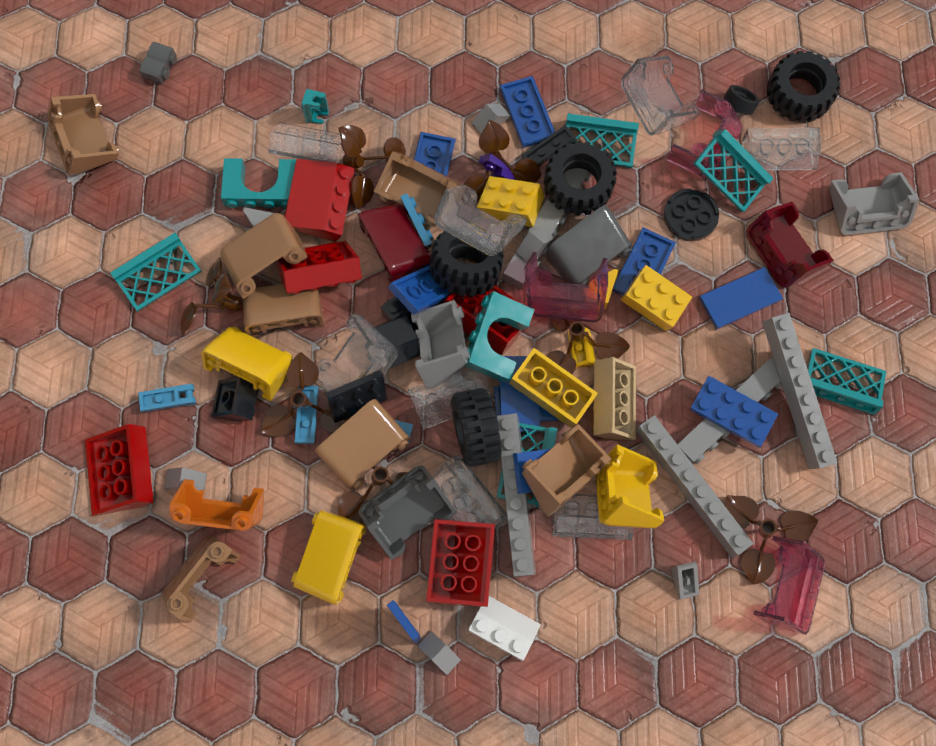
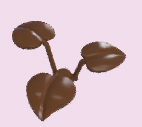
(352, 141)
(491, 141)
(220, 294)
(607, 343)
(278, 419)
(352, 501)
(796, 524)

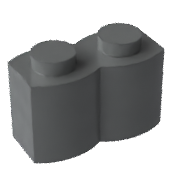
(158, 62)

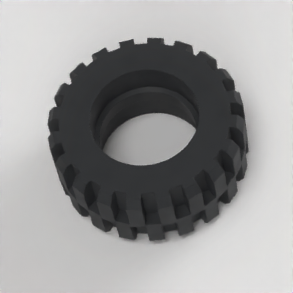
(813, 70)
(587, 158)
(461, 277)
(476, 427)

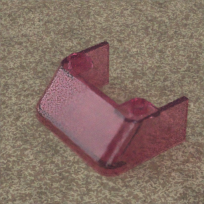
(721, 109)
(564, 299)
(796, 588)

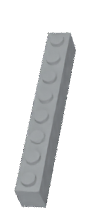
(549, 219)
(799, 392)
(707, 433)
(694, 487)
(516, 504)

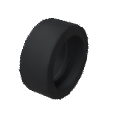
(741, 99)

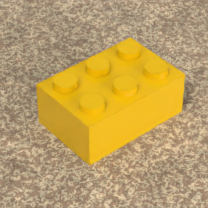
(508, 196)
(656, 298)

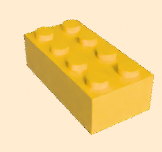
(553, 388)

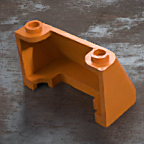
(191, 508)

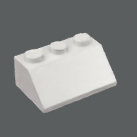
(505, 628)

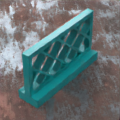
(606, 126)
(745, 161)
(150, 257)
(826, 390)
(548, 443)

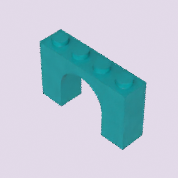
(236, 194)
(482, 357)

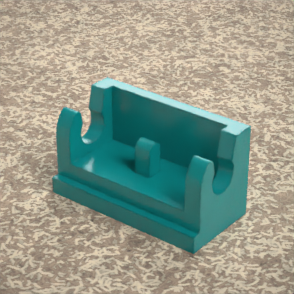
(314, 104)

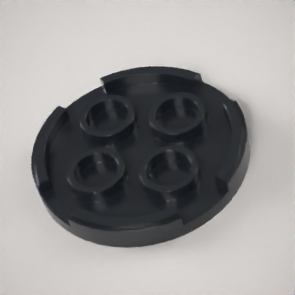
(691, 214)

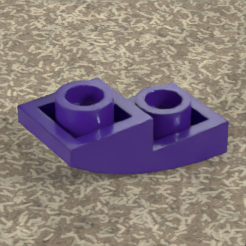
(497, 167)

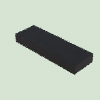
(543, 150)

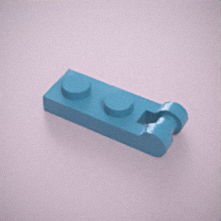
(166, 398)

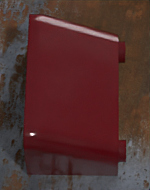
(394, 240)
(783, 246)

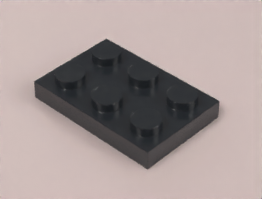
(353, 396)

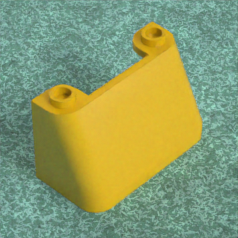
(248, 359)
(625, 491)
(328, 556)

